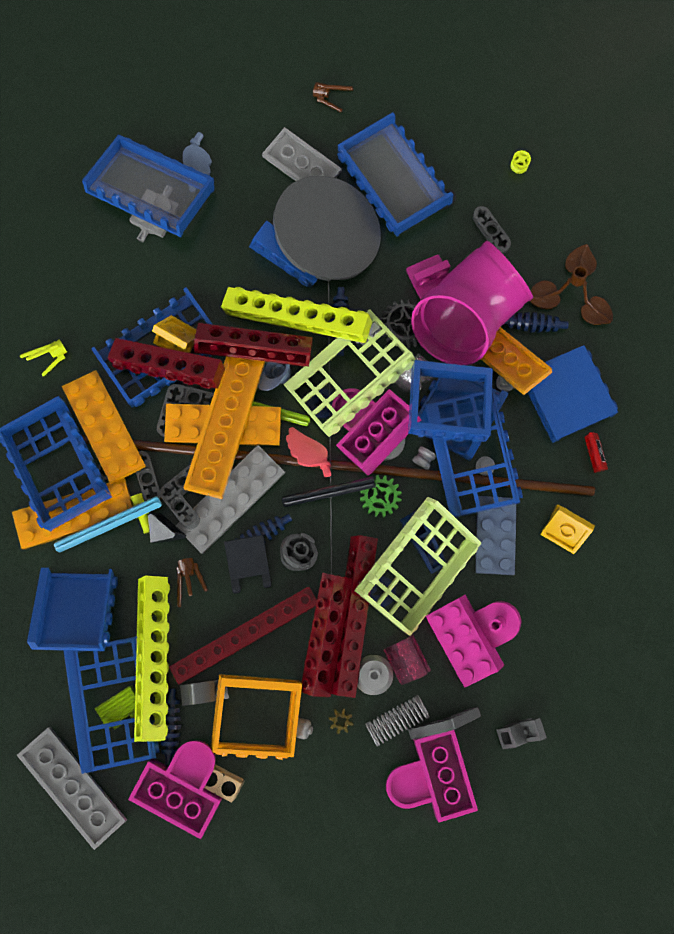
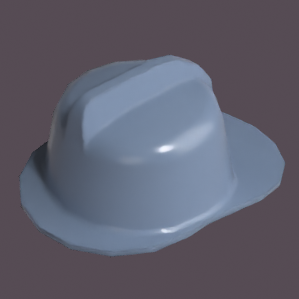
(273, 375)

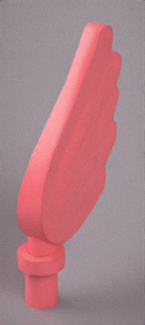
(308, 451)

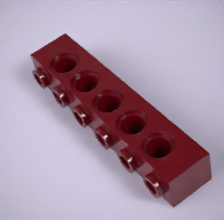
(253, 344)
(123, 349)
(326, 635)

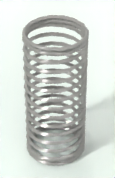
(372, 729)

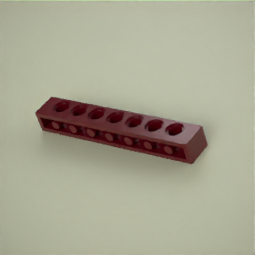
(359, 563)
(243, 635)

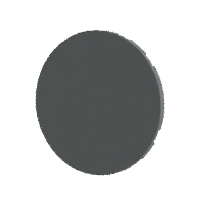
(326, 228)

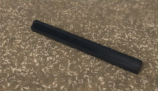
(330, 491)

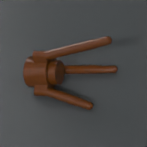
(322, 90)
(185, 569)

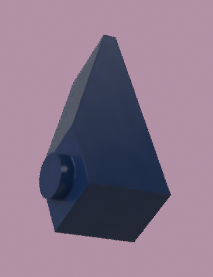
(422, 533)

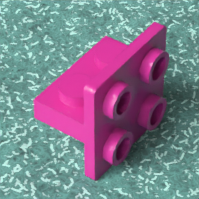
(428, 274)

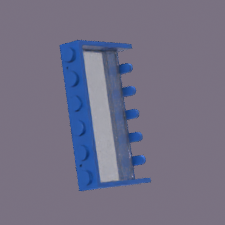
(393, 174)
(148, 185)

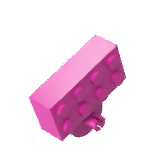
(374, 429)
(472, 636)
(435, 778)
(179, 790)

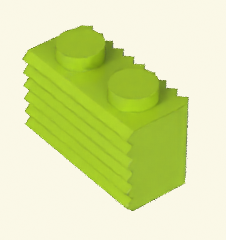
(118, 707)

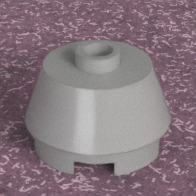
(374, 675)

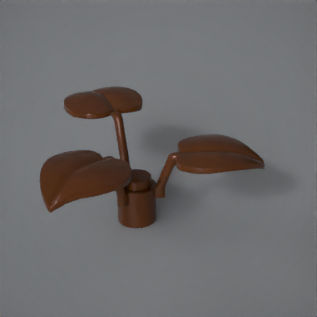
(581, 264)

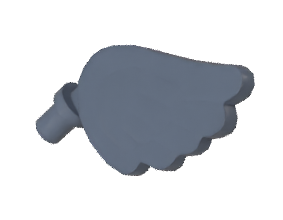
(196, 156)

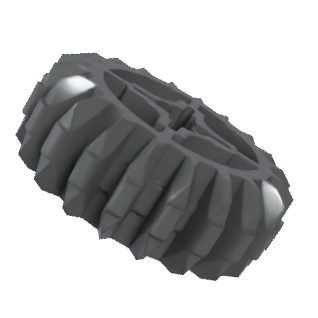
(403, 309)

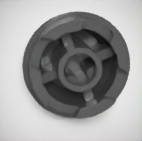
(298, 552)

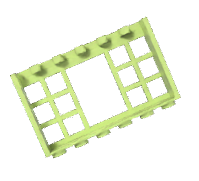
(367, 394)
(442, 580)

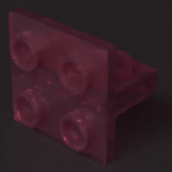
(407, 660)

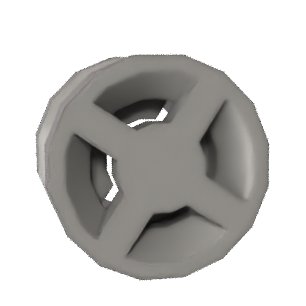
(424, 458)

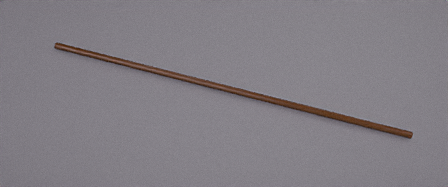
(381, 469)

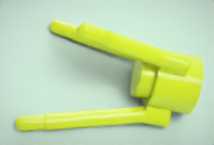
(55, 348)

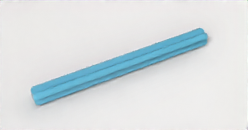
(107, 524)

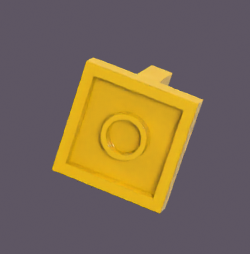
(174, 334)
(567, 529)

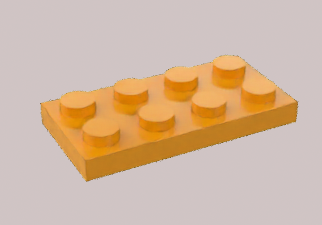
(515, 362)

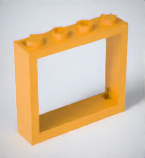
(260, 750)

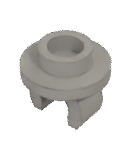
(502, 384)

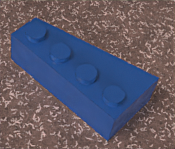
(267, 246)

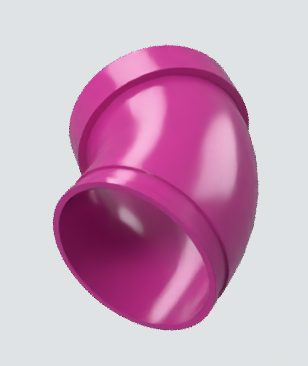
(469, 306)

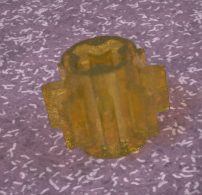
(339, 727)

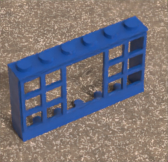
(144, 328)
(81, 449)
(444, 462)
(80, 714)

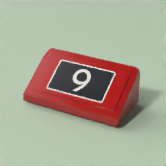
(595, 452)

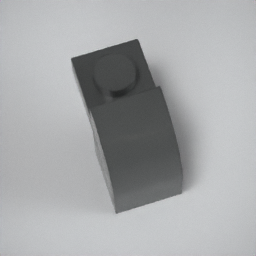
(200, 692)
(521, 733)

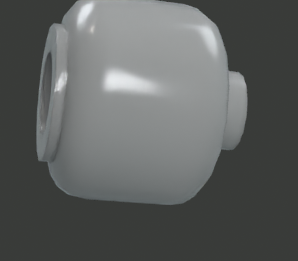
(304, 728)

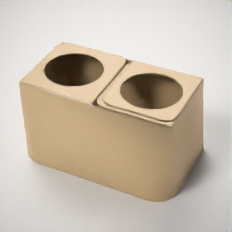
(216, 789)

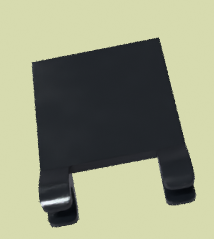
(247, 559)

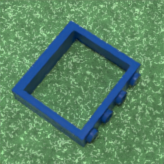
(450, 371)

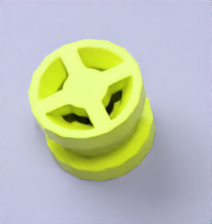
(520, 157)

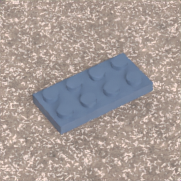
(497, 536)

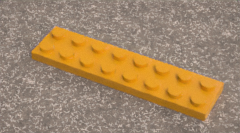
(224, 427)

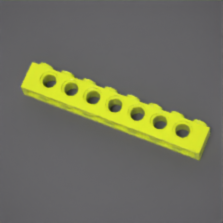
(357, 331)
(145, 666)

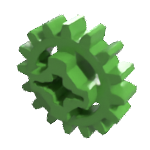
(387, 507)

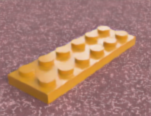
(186, 423)
(103, 427)
(31, 534)

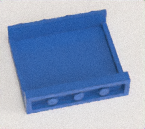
(451, 388)
(572, 395)
(72, 611)

